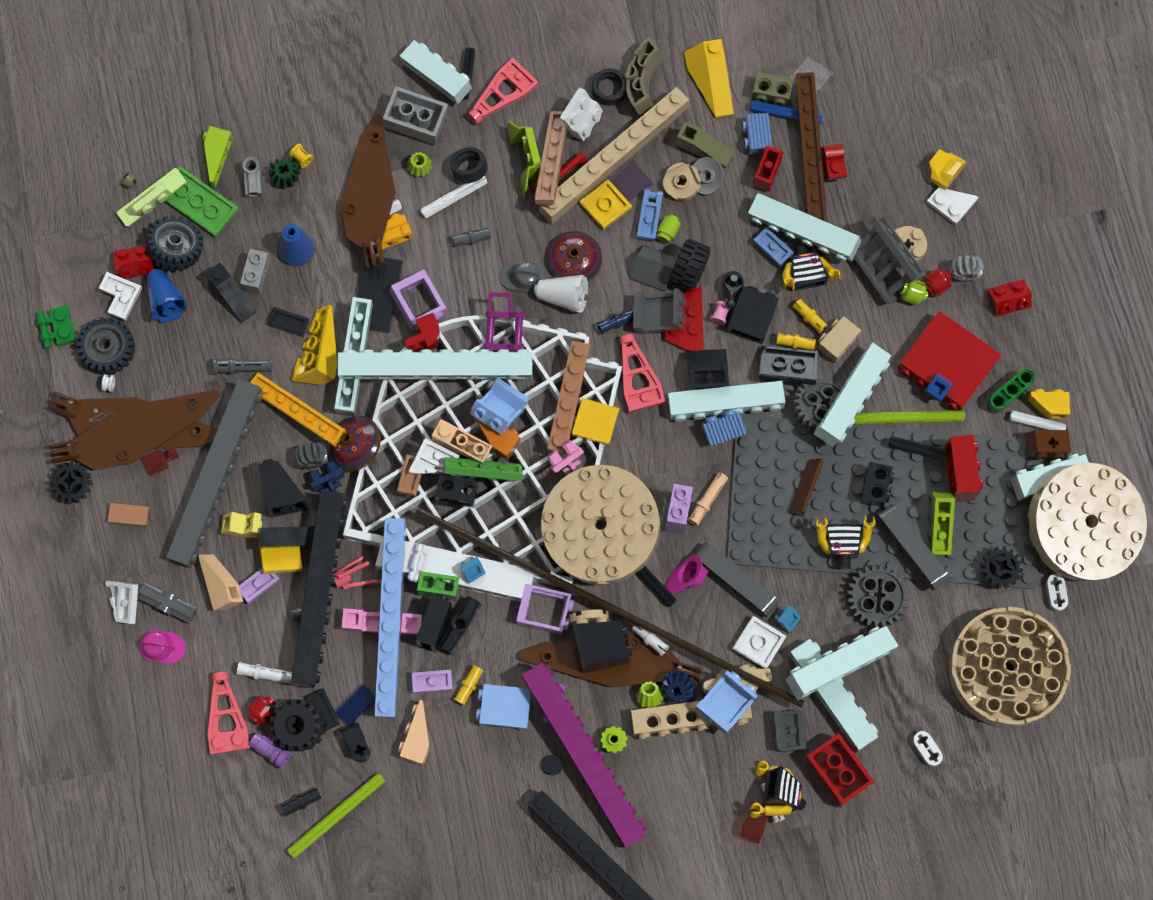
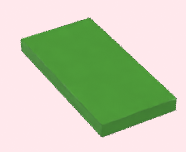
(202, 204)

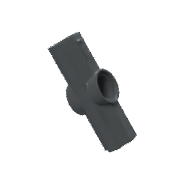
(167, 603)

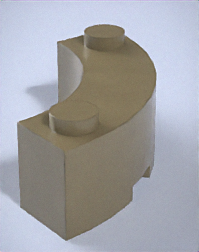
(639, 73)

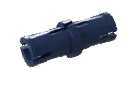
(616, 320)

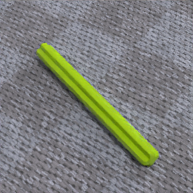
(909, 417)
(336, 815)

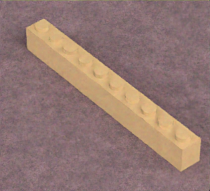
(615, 154)

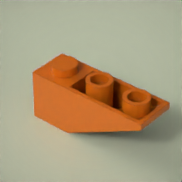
(502, 444)

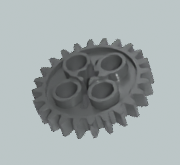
(821, 403)
(860, 593)

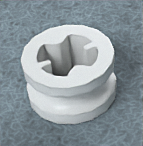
(108, 383)

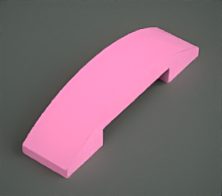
(369, 622)

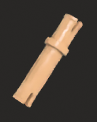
(703, 506)

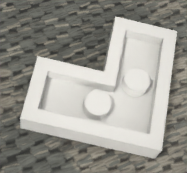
(124, 293)

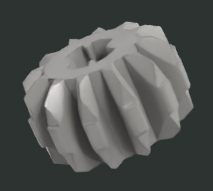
(967, 268)

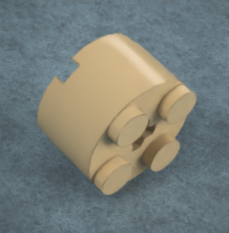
(914, 240)

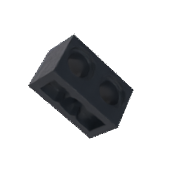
(872, 483)
(455, 495)

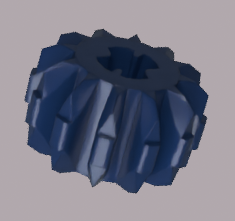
(678, 686)

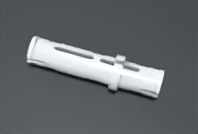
(260, 672)

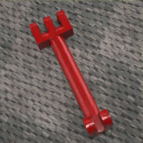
(579, 158)

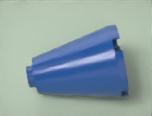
(295, 246)
(164, 297)

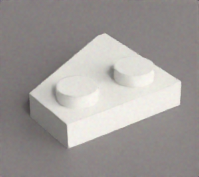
(951, 204)

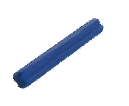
(776, 110)

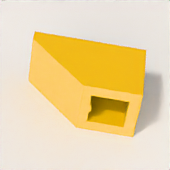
(1051, 404)

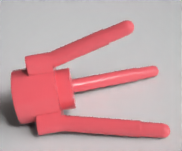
(343, 576)

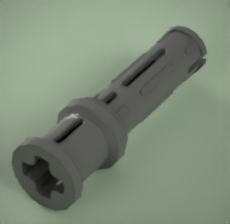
(229, 365)

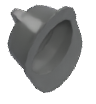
(520, 276)

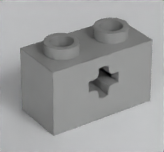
(255, 271)

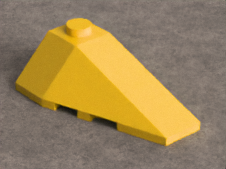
(708, 69)
(319, 355)

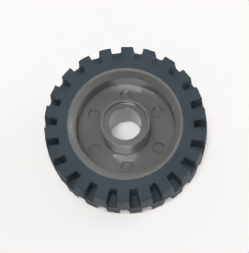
(161, 242)
(101, 332)

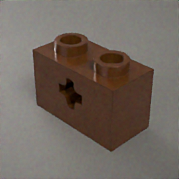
(1048, 444)

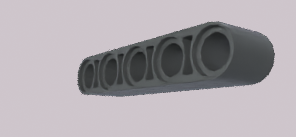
(912, 547)
(737, 580)

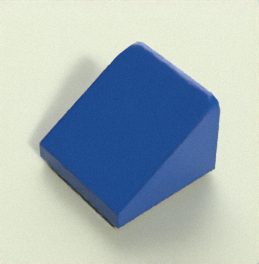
(939, 387)

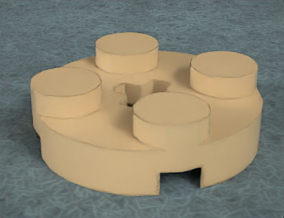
(691, 186)
(589, 616)

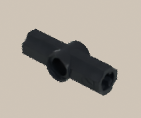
(454, 636)

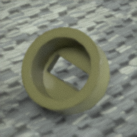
(129, 180)

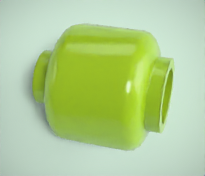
(913, 292)

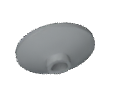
(706, 166)

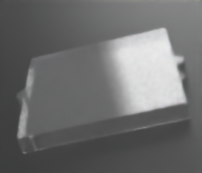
(820, 72)

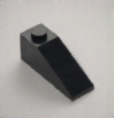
(230, 292)

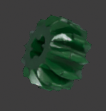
(281, 167)

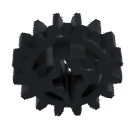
(78, 483)
(1008, 571)

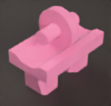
(558, 462)

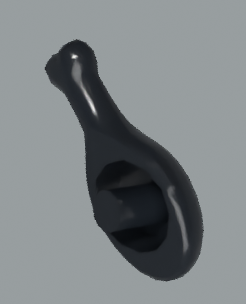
(732, 284)

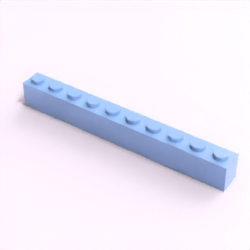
(390, 617)

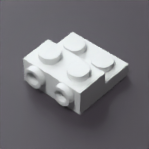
(581, 115)

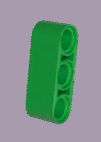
(1014, 383)

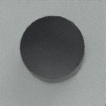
(553, 765)

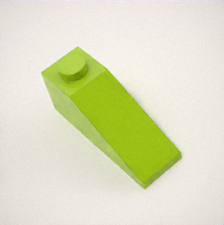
(217, 146)
(942, 523)

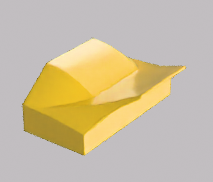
(945, 168)

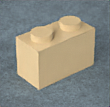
(838, 339)

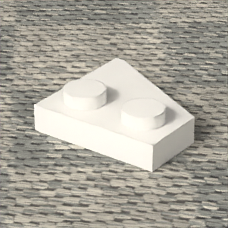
(430, 458)
(123, 601)

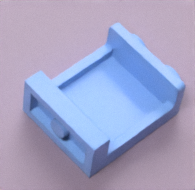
(500, 406)
(727, 701)
(504, 706)

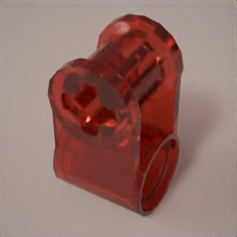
(754, 827)

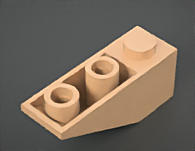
(460, 441)
(221, 586)
(417, 742)

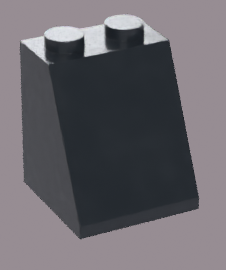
(279, 490)
(602, 645)

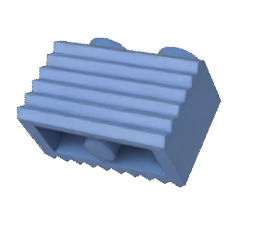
(757, 132)
(724, 428)

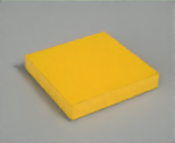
(605, 204)
(595, 421)
(280, 559)

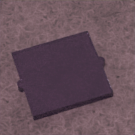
(630, 180)

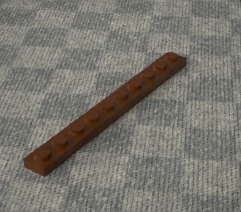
(811, 148)

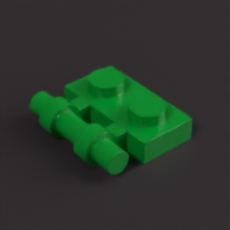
(62, 324)

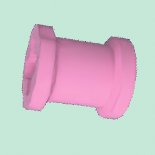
(720, 313)

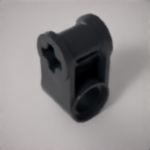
(355, 740)

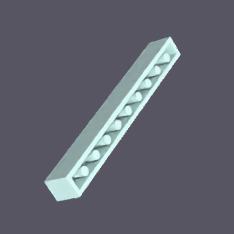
(435, 364)

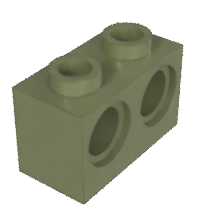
(773, 84)

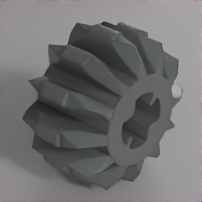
(311, 455)

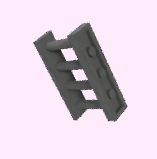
(901, 254)

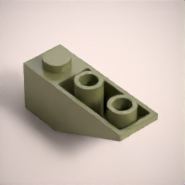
(703, 144)

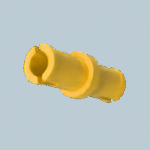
(810, 316)
(795, 341)
(468, 685)

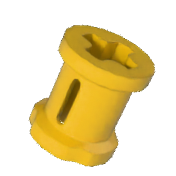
(301, 155)

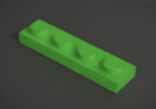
(488, 469)

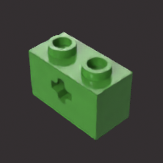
(435, 584)

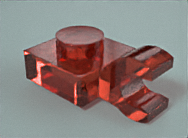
(158, 461)

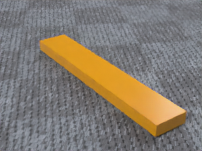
(299, 411)

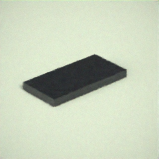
(376, 285)

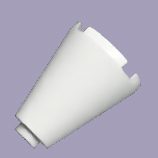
(564, 292)

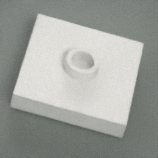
(759, 642)

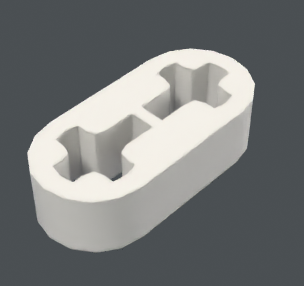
(1052, 593)
(931, 746)

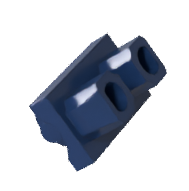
(325, 482)

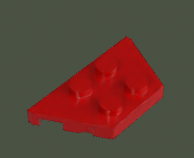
(692, 334)

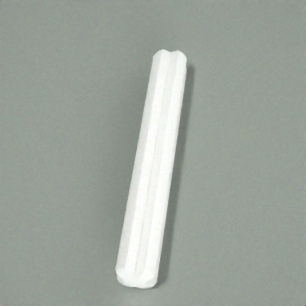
(451, 197)

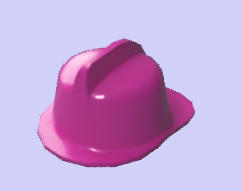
(688, 574)
(162, 647)

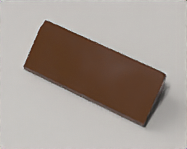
(806, 486)

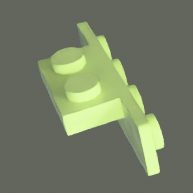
(151, 197)

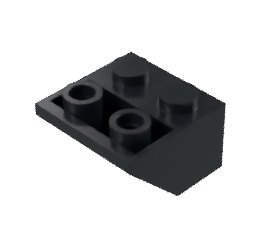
(708, 369)

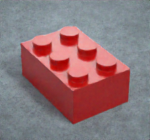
(963, 467)
(839, 770)

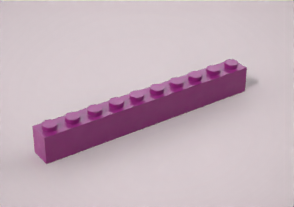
(583, 755)

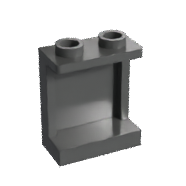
(658, 312)

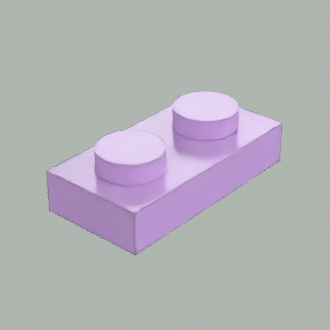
(257, 585)
(432, 681)

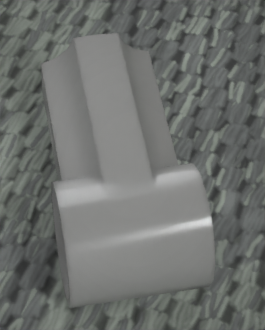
(252, 178)

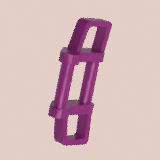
(492, 315)

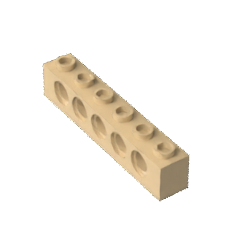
(643, 731)

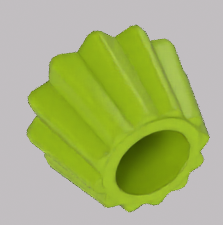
(419, 170)
(649, 695)
(614, 747)

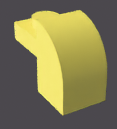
(241, 525)

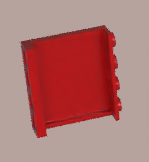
(952, 353)

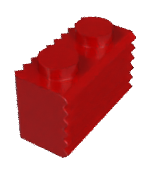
(767, 168)

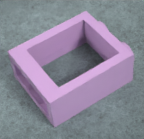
(410, 282)
(678, 509)
(525, 602)

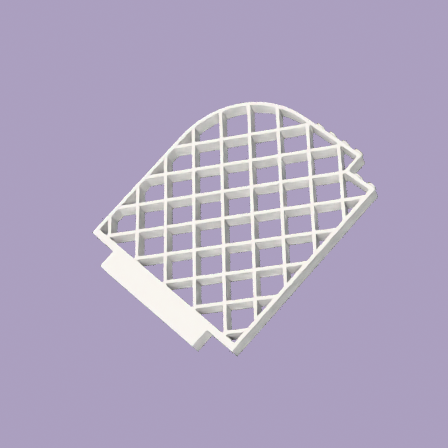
(500, 578)

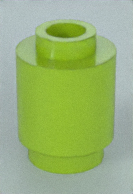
(668, 229)

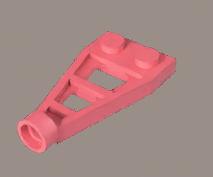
(517, 76)
(644, 397)
(231, 740)

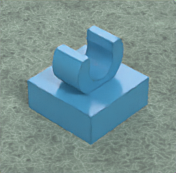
(473, 569)
(788, 619)

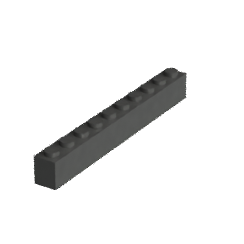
(214, 474)

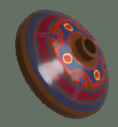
(563, 264)
(357, 444)

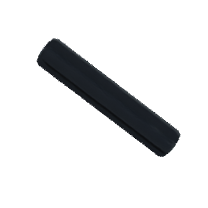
(468, 65)
(916, 447)
(657, 586)

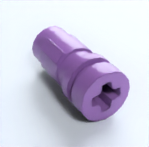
(269, 749)

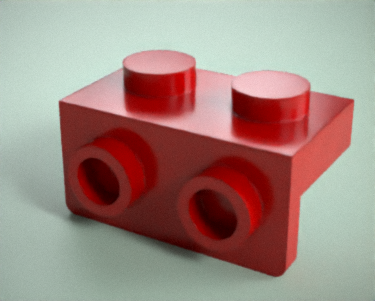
(132, 262)
(1010, 297)

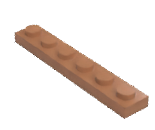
(551, 160)
(568, 396)

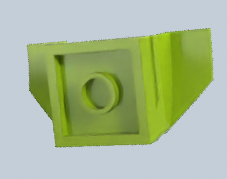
(526, 135)

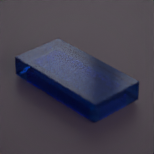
(356, 705)

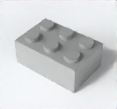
(415, 115)

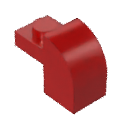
(834, 161)
(428, 336)

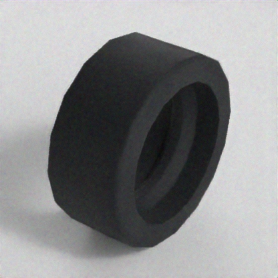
(609, 73)
(463, 155)

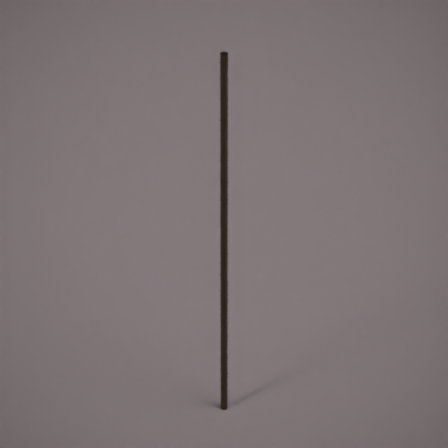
(609, 607)

